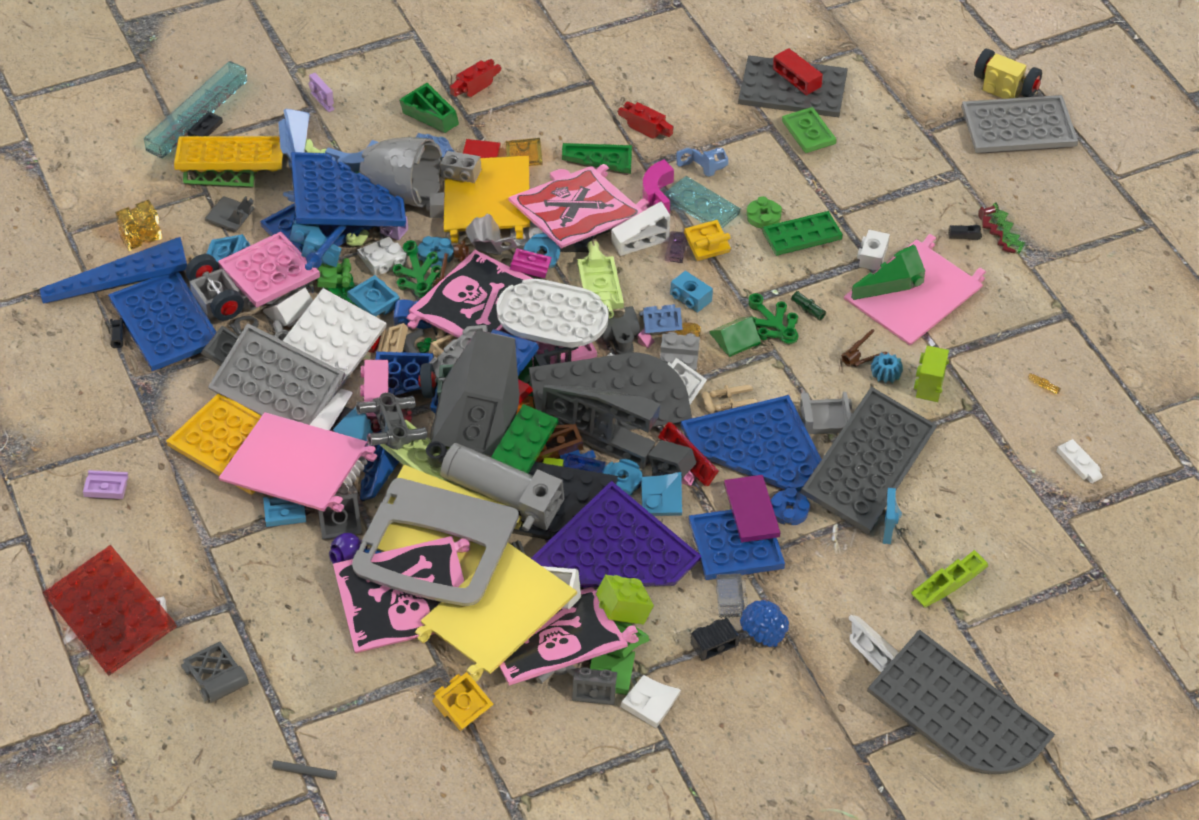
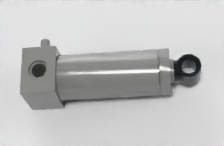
(534, 496)

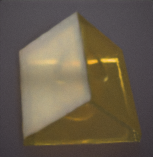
(525, 147)

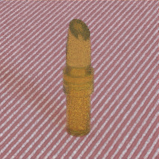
(1044, 383)

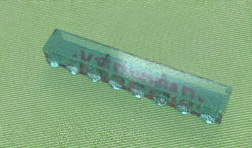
(206, 98)

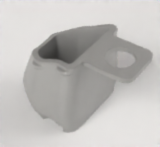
(486, 237)

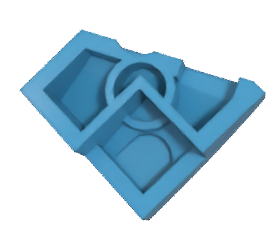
(355, 426)

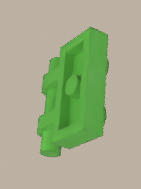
(329, 276)

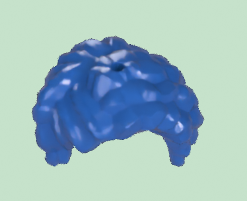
(765, 622)

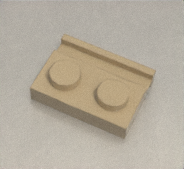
(393, 339)

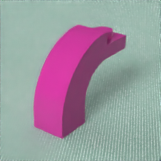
(654, 179)

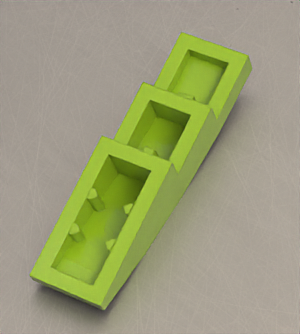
(950, 579)

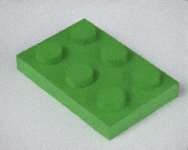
(809, 130)

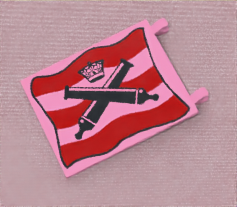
(577, 206)

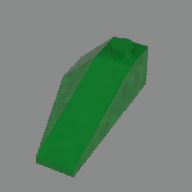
(898, 275)

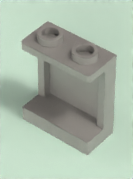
(825, 415)

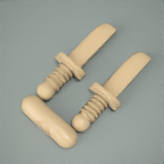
(708, 404)

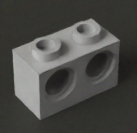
(460, 166)

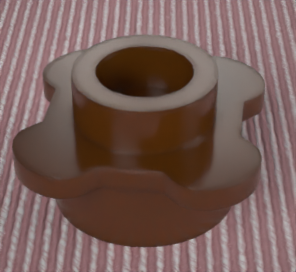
(461, 251)

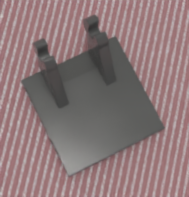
(230, 213)

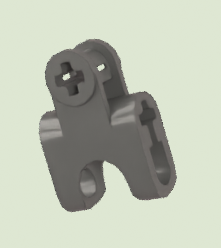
(622, 331)

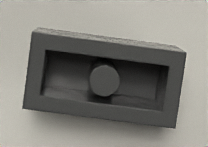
(672, 458)

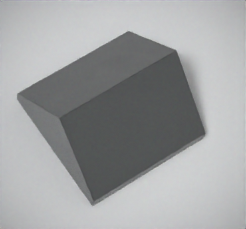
(346, 521)

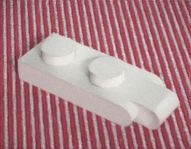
(1079, 461)

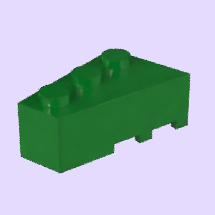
(430, 108)

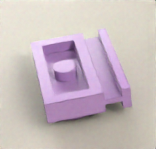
(321, 92)
(105, 484)

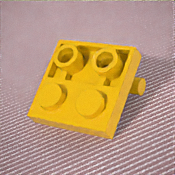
(707, 240)

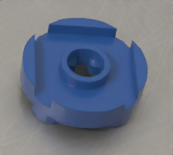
(792, 498)

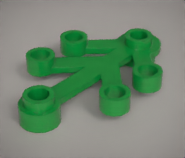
(418, 273)
(787, 334)

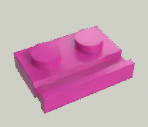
(530, 263)

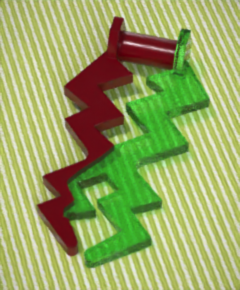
(1001, 215)

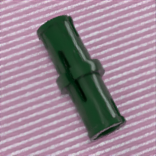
(808, 305)

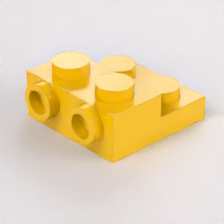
(462, 701)

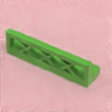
(223, 183)

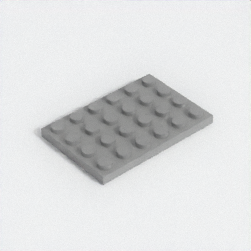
(1019, 124)
(275, 377)

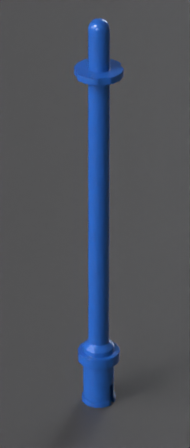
(314, 259)

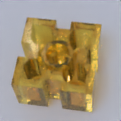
(138, 225)

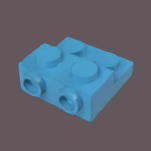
(227, 246)
(374, 296)

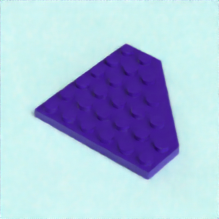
(618, 539)

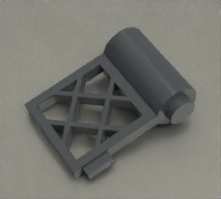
(222, 681)

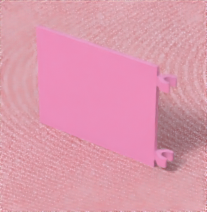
(917, 310)
(296, 462)

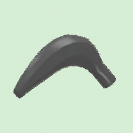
(410, 341)

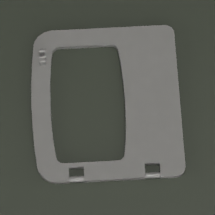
(446, 512)

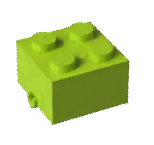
(931, 373)
(624, 599)

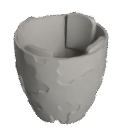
(404, 167)

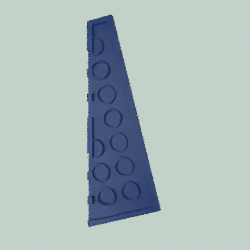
(145, 264)

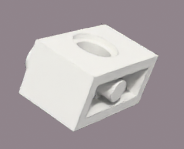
(873, 250)

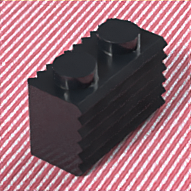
(714, 639)

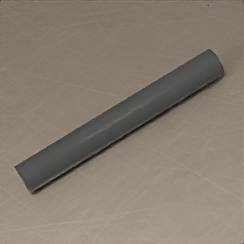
(302, 769)

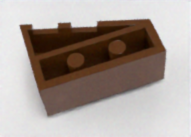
(562, 441)

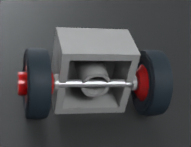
(213, 288)

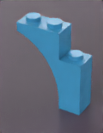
(313, 239)

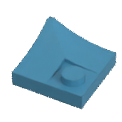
(662, 494)
(892, 515)

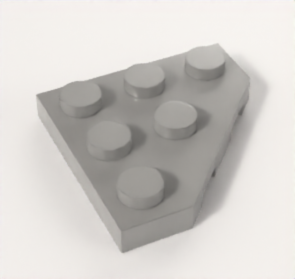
(455, 348)

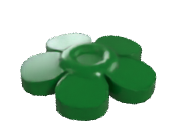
(425, 346)

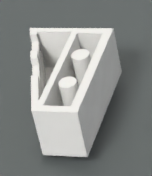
(642, 230)

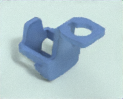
(705, 160)

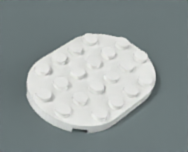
(552, 313)

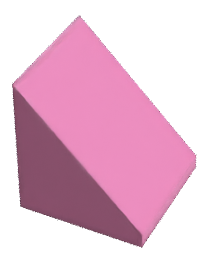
(645, 339)
(688, 479)

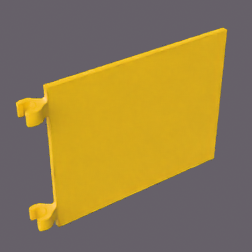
(488, 195)

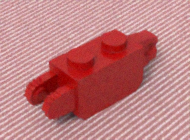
(475, 78)
(645, 120)

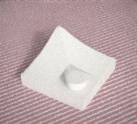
(650, 700)

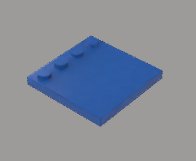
(724, 553)

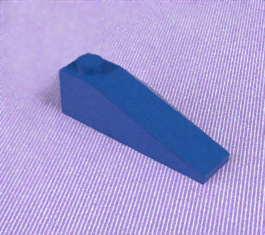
(377, 472)

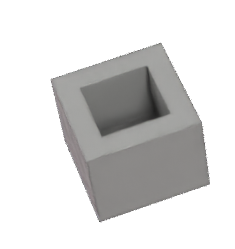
(436, 205)

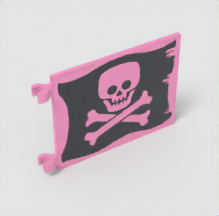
(466, 296)
(388, 616)
(567, 640)

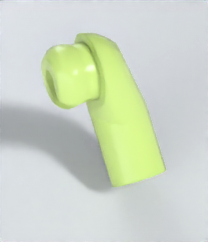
(357, 240)

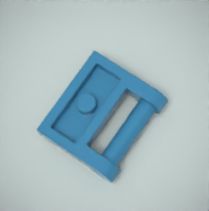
(282, 512)

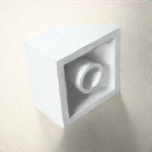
(289, 307)

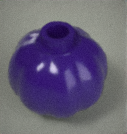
(344, 547)

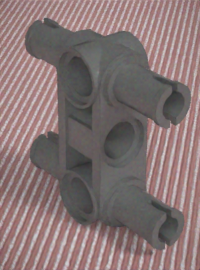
(391, 421)

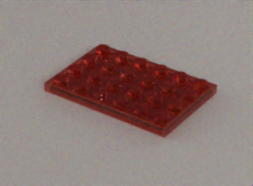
(109, 610)

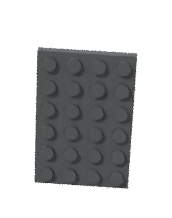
(769, 89)

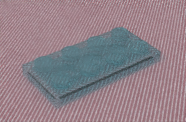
(701, 202)

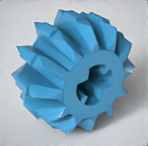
(887, 367)

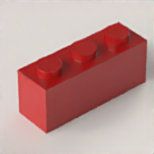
(797, 71)

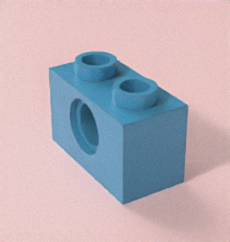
(691, 291)

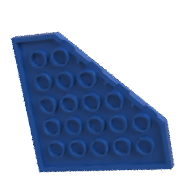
(336, 196)
(758, 440)

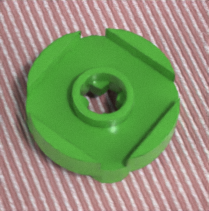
(763, 205)

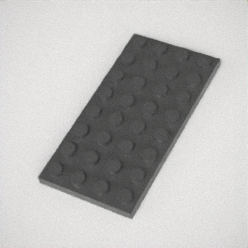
(867, 459)

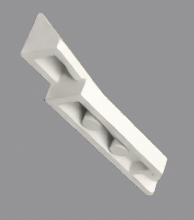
(332, 410)
(871, 644)

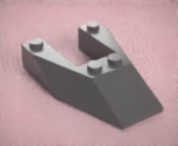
(595, 417)

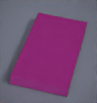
(752, 508)

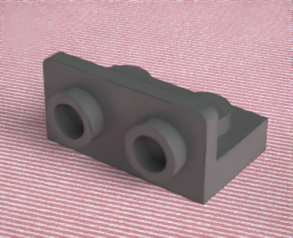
(594, 686)

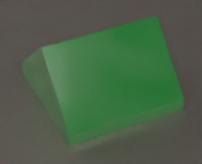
(736, 335)

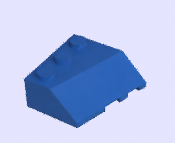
(404, 370)

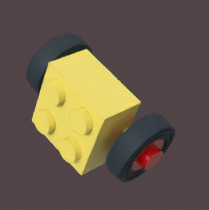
(1005, 76)

